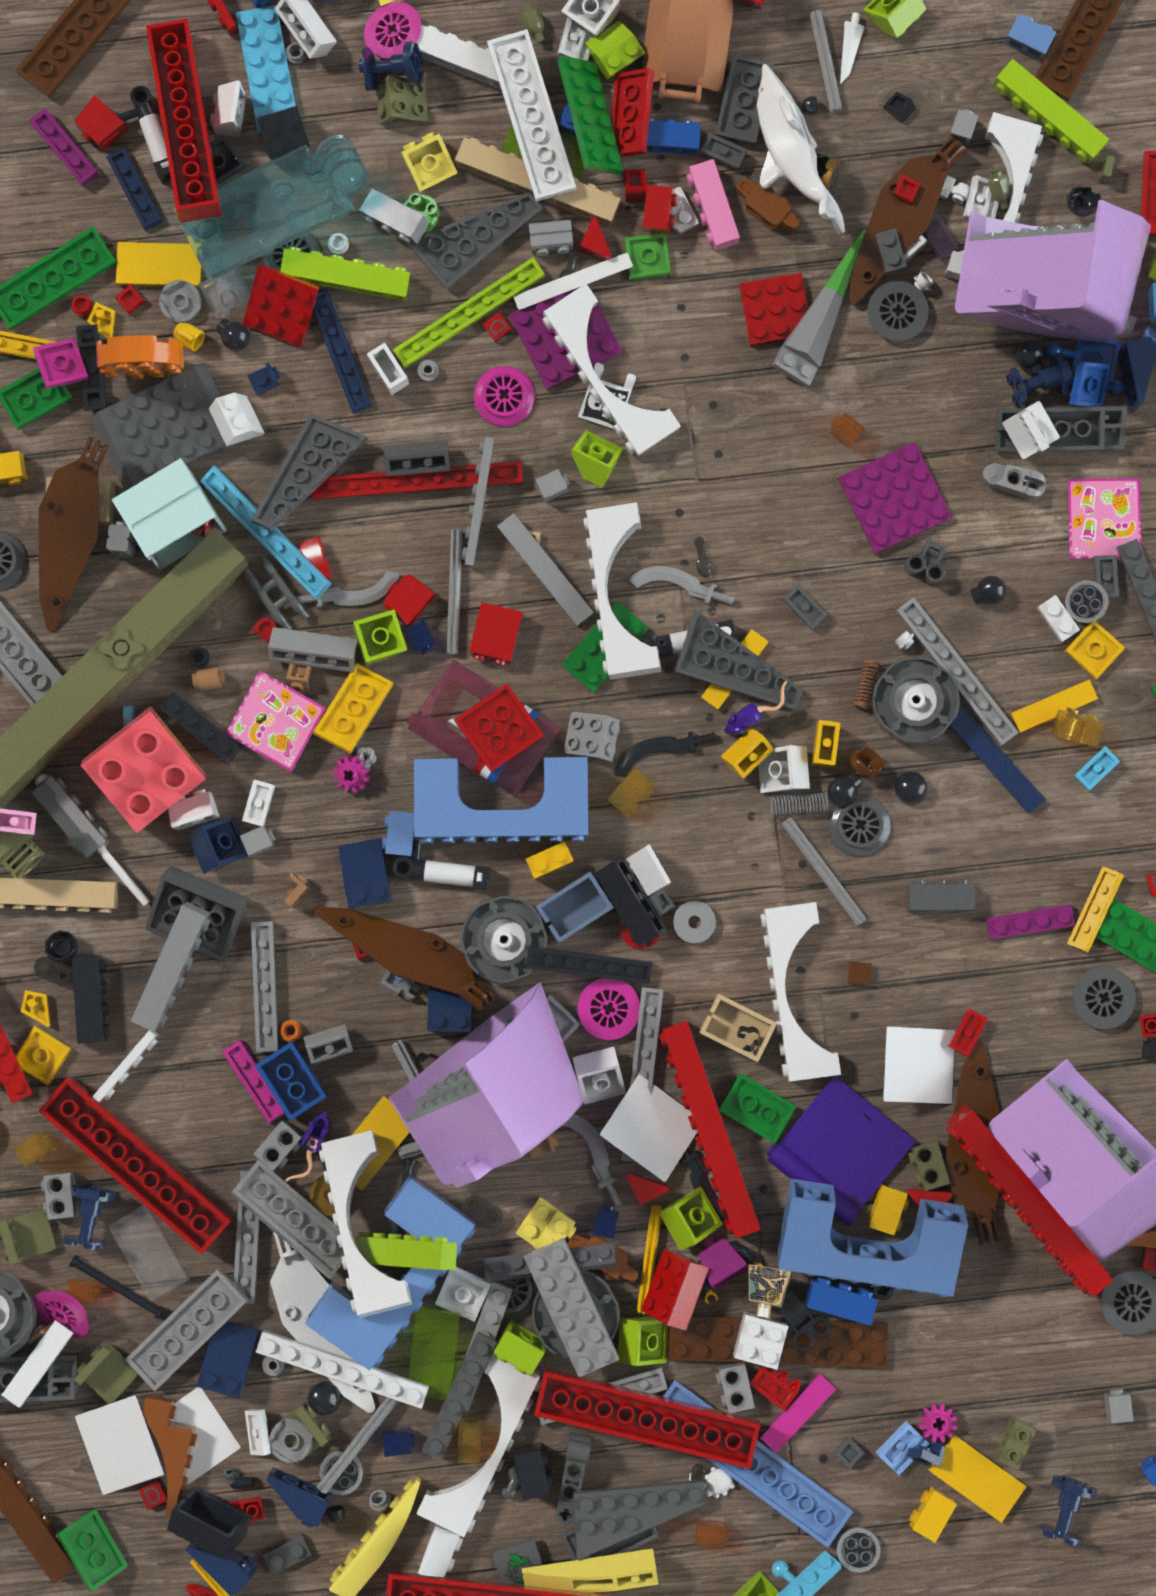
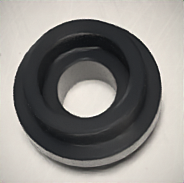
(192, 657)

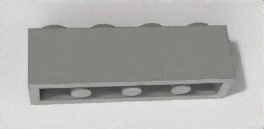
(313, 649)

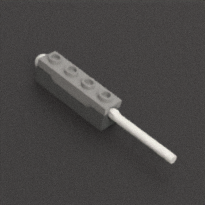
(80, 826)

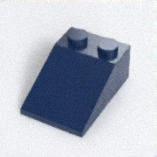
(1136, 365)
(365, 873)
(448, 1012)
(228, 1359)
(300, 1496)
(229, 1573)

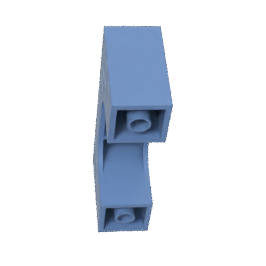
(444, 816)
(920, 1263)
(366, 1338)

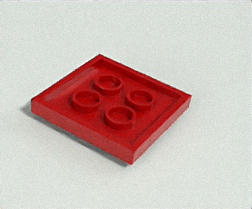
(280, 305)
(773, 307)
(498, 728)

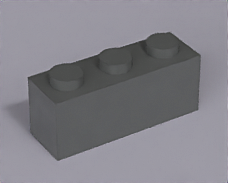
(417, 458)
(940, 896)

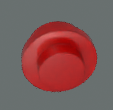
(82, 305)

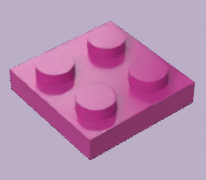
(60, 363)

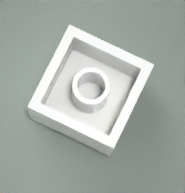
(760, 1340)

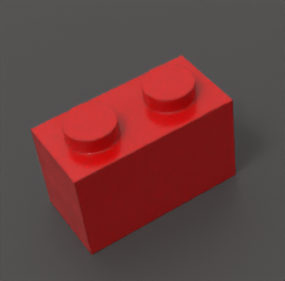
(659, 209)

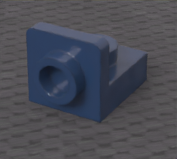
(264, 379)
(928, 1456)

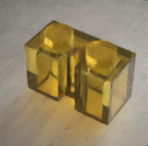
(1078, 728)
(630, 793)
(35, 1148)

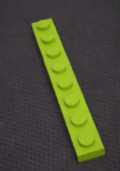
(468, 313)

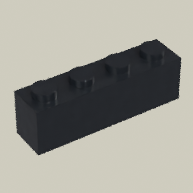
(200, 727)
(630, 902)
(90, 999)

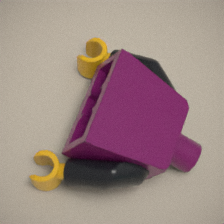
(725, 1263)

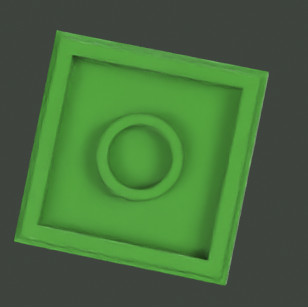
(648, 256)

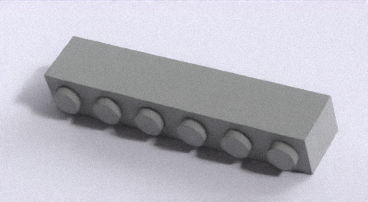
(170, 967)

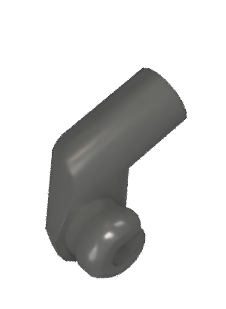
(513, 1487)

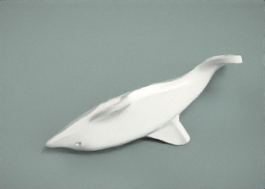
(791, 147)

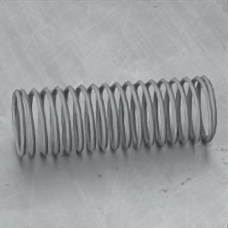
(825, 806)

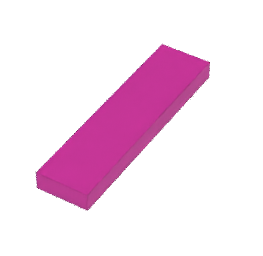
(245, 1068)
(797, 1413)

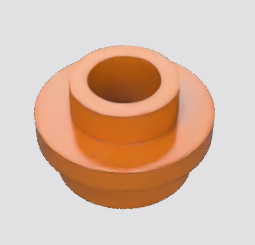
(284, 1027)

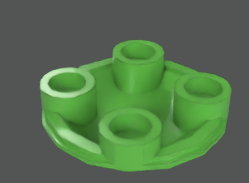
(426, 206)

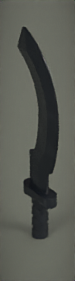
(657, 745)
(699, 1178)

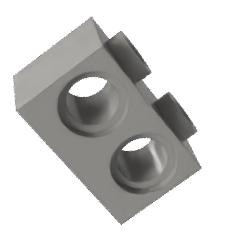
(275, 1141)
(64, 1195)
(740, 1385)

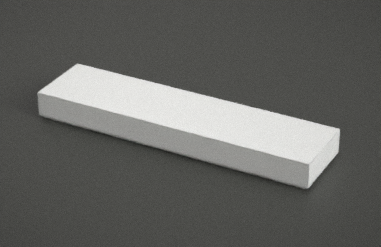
(37, 1364)

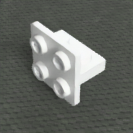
(1031, 430)

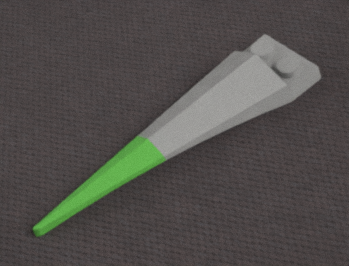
(807, 343)

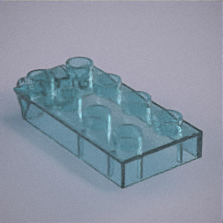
(278, 205)

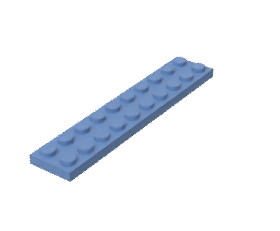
(781, 1484)

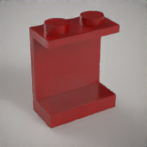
(495, 633)

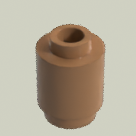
(208, 679)

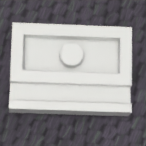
(574, 41)
(980, 199)

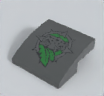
(515, 1557)

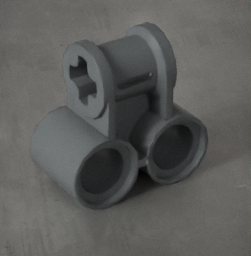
(929, 559)

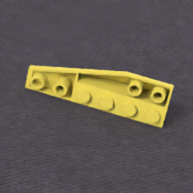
(376, 1545)
(596, 1573)

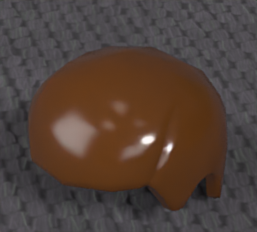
(866, 763)

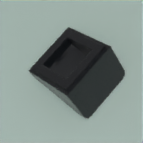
(899, 106)

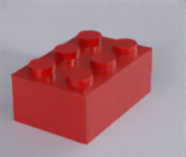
(674, 1289)

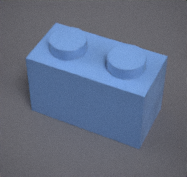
(1030, 37)
(400, 834)

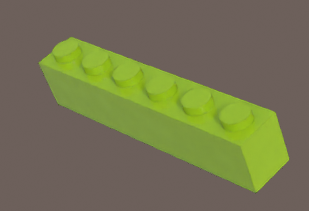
(1050, 112)
(345, 274)
(407, 1251)

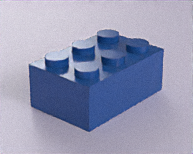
(291, 1080)
(840, 1299)

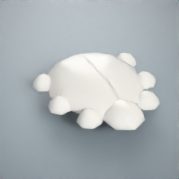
(717, 1483)

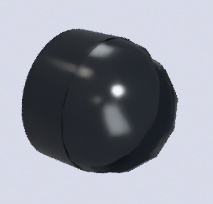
(810, 105)
(336, 1514)

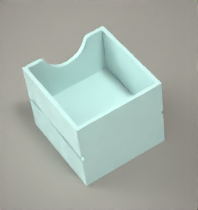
(165, 512)

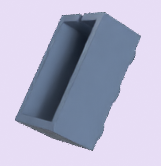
(574, 907)

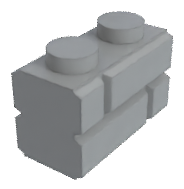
(551, 237)
(121, 541)
(328, 1044)

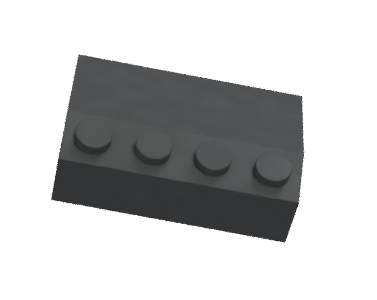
(224, 905)

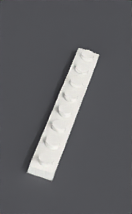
(342, 1369)

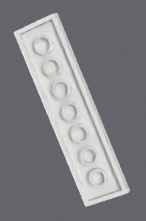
(531, 115)

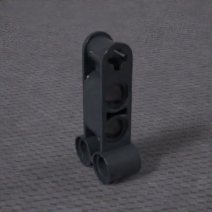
(802, 1321)

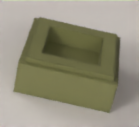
(1107, 169)

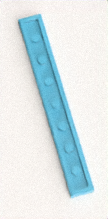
(272, 540)

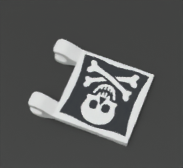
(592, 410)

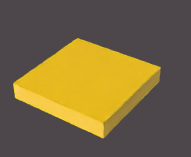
(1094, 649)
(42, 1055)

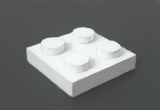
(463, 1293)

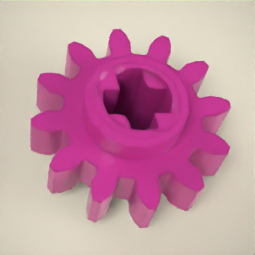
(358, 778)
(930, 1418)

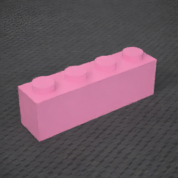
(713, 205)

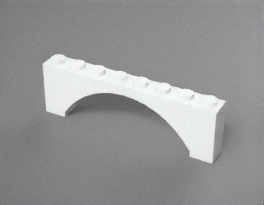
(1016, 145)
(637, 425)
(608, 531)
(784, 930)
(344, 1163)
(457, 1505)

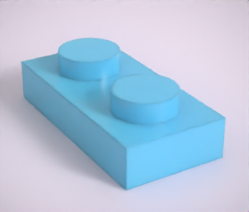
(1096, 768)

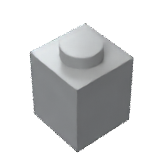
(963, 126)
(552, 485)
(258, 840)
(1118, 1406)

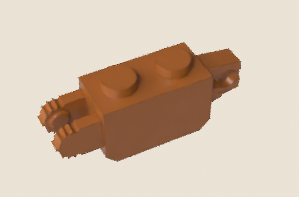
(768, 207)
(622, 1267)

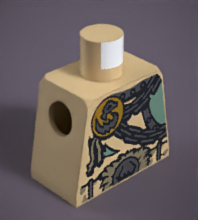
(767, 1288)

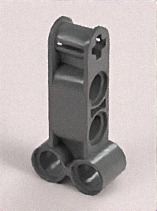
(576, 1454)

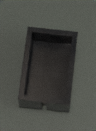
(209, 1523)

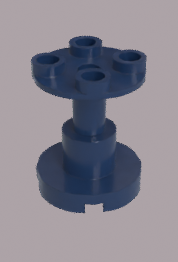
(398, 65)
(1056, 376)
(90, 1208)
(1070, 1501)

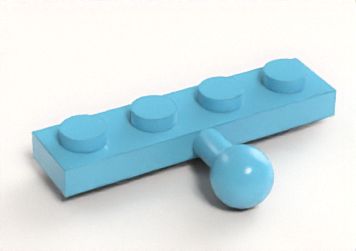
(810, 1579)

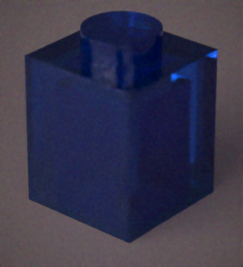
(421, 638)
(605, 1221)
(398, 1441)

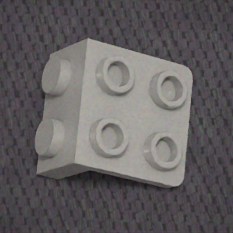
(592, 735)

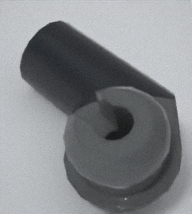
(235, 1481)

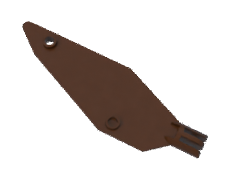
(908, 219)
(68, 530)
(409, 953)
(967, 1182)

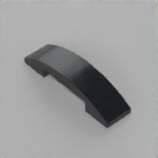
(94, 387)

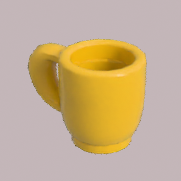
(189, 335)

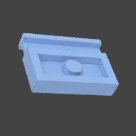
(895, 1449)

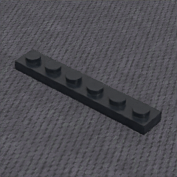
(587, 964)

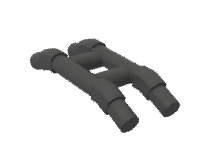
(262, 591)

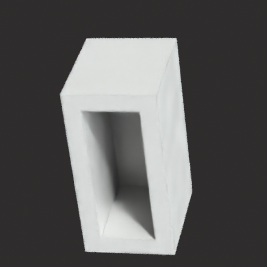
(388, 368)

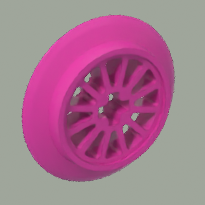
(381, 16)
(493, 415)
(617, 1031)
(64, 1309)

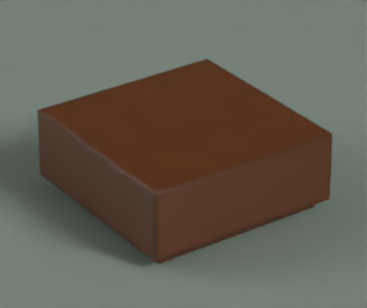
(859, 973)

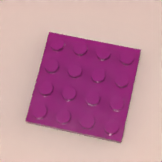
(545, 353)
(894, 498)

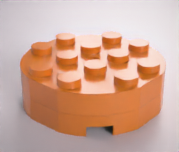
(140, 357)

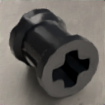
(887, 1295)

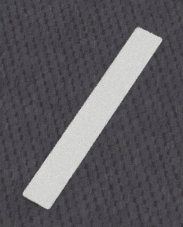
(573, 281)

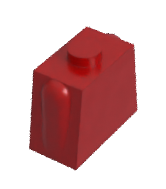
(100, 124)
(408, 599)

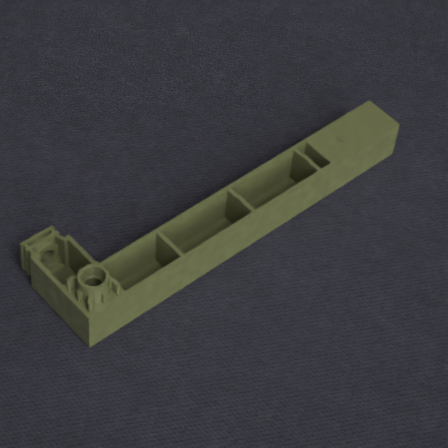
(105, 674)

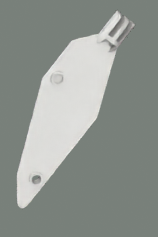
(296, 1291)

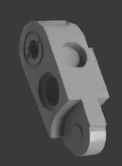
(997, 477)

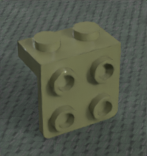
(401, 100)
(27, 1236)
(106, 1373)
(319, 1430)

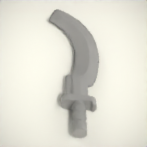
(682, 579)
(354, 598)
(598, 1153)

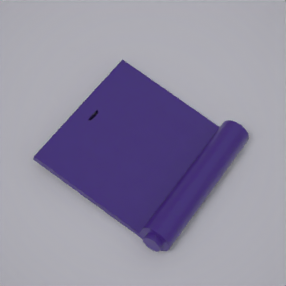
(843, 1145)

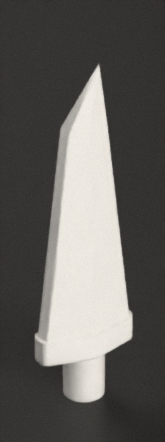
(852, 36)

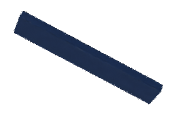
(340, 353)
(996, 761)

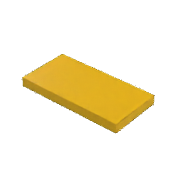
(156, 264)
(353, 708)
(389, 1134)
(978, 1478)

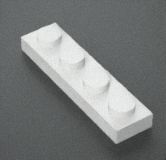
(120, 1074)

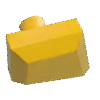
(104, 318)
(36, 1007)

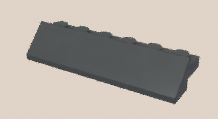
(1077, 426)
(55, 1385)

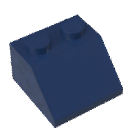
(217, 844)

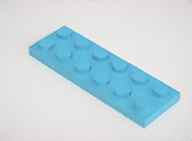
(265, 61)

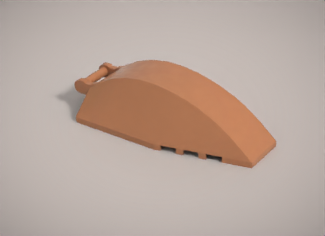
(688, 45)

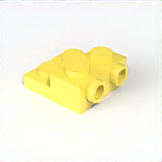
(428, 161)
(545, 1225)

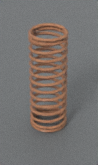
(860, 704)

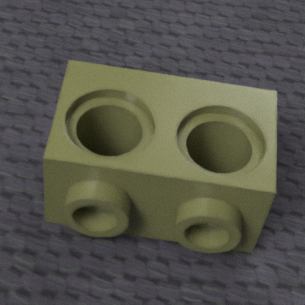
(934, 1163)
(1015, 1443)

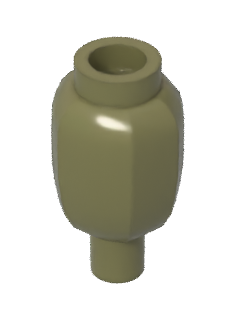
(533, 22)
(999, 187)

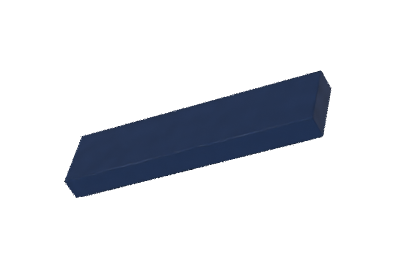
(134, 189)

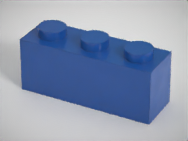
(673, 137)

